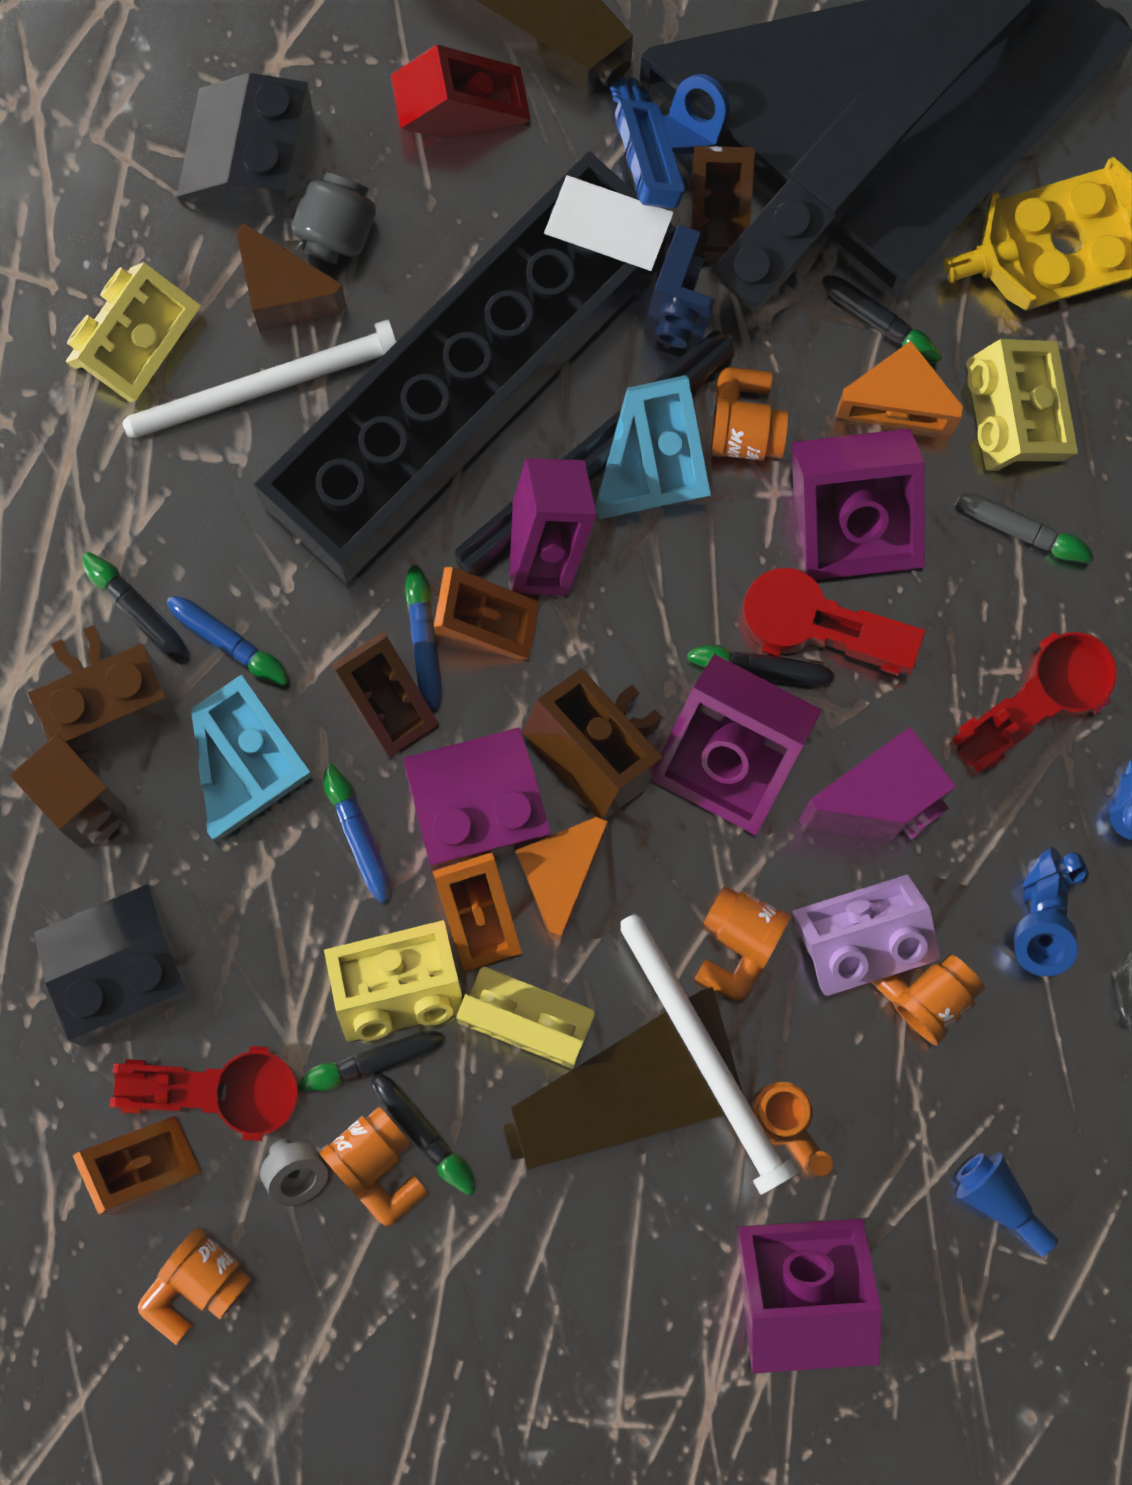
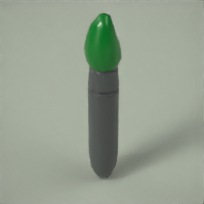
(1062, 545)

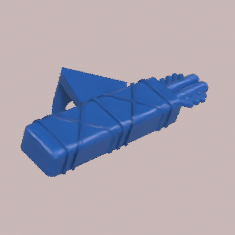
(655, 138)

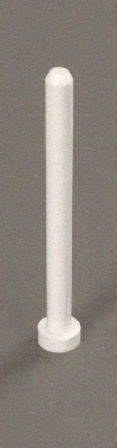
(261, 383)
(707, 1056)

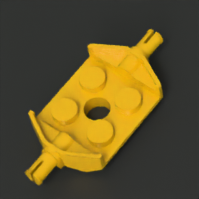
(1019, 248)

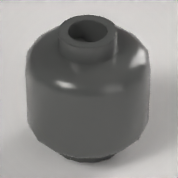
(333, 218)

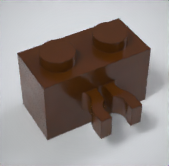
(103, 698)
(594, 742)

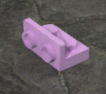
(868, 934)

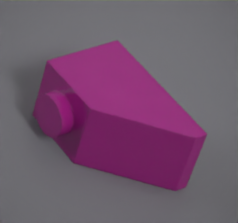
(549, 525)

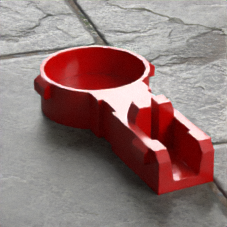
(782, 614)
(1067, 679)
(258, 1096)

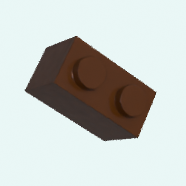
(69, 793)

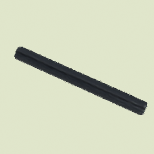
(495, 536)

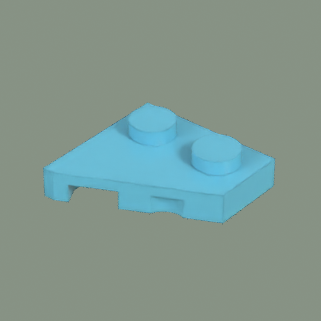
(654, 451)
(241, 758)

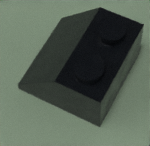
(248, 145)
(111, 966)

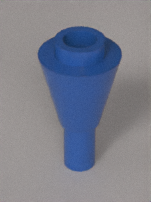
(994, 1191)

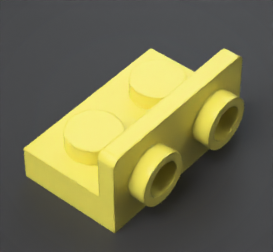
(132, 330)
(1021, 403)
(394, 982)
(526, 1017)

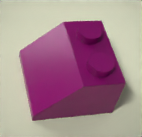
(860, 503)
(735, 743)
(884, 795)
(476, 799)
(809, 1296)

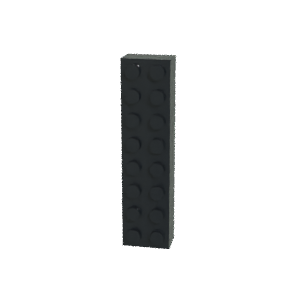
(449, 384)

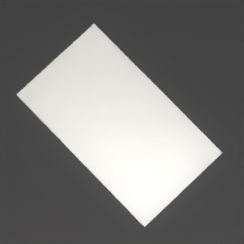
(608, 223)

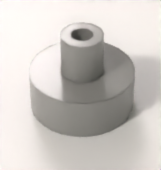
(293, 1172)

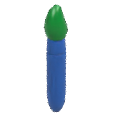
(423, 636)
(260, 663)
(342, 795)

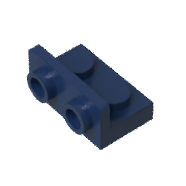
(677, 311)

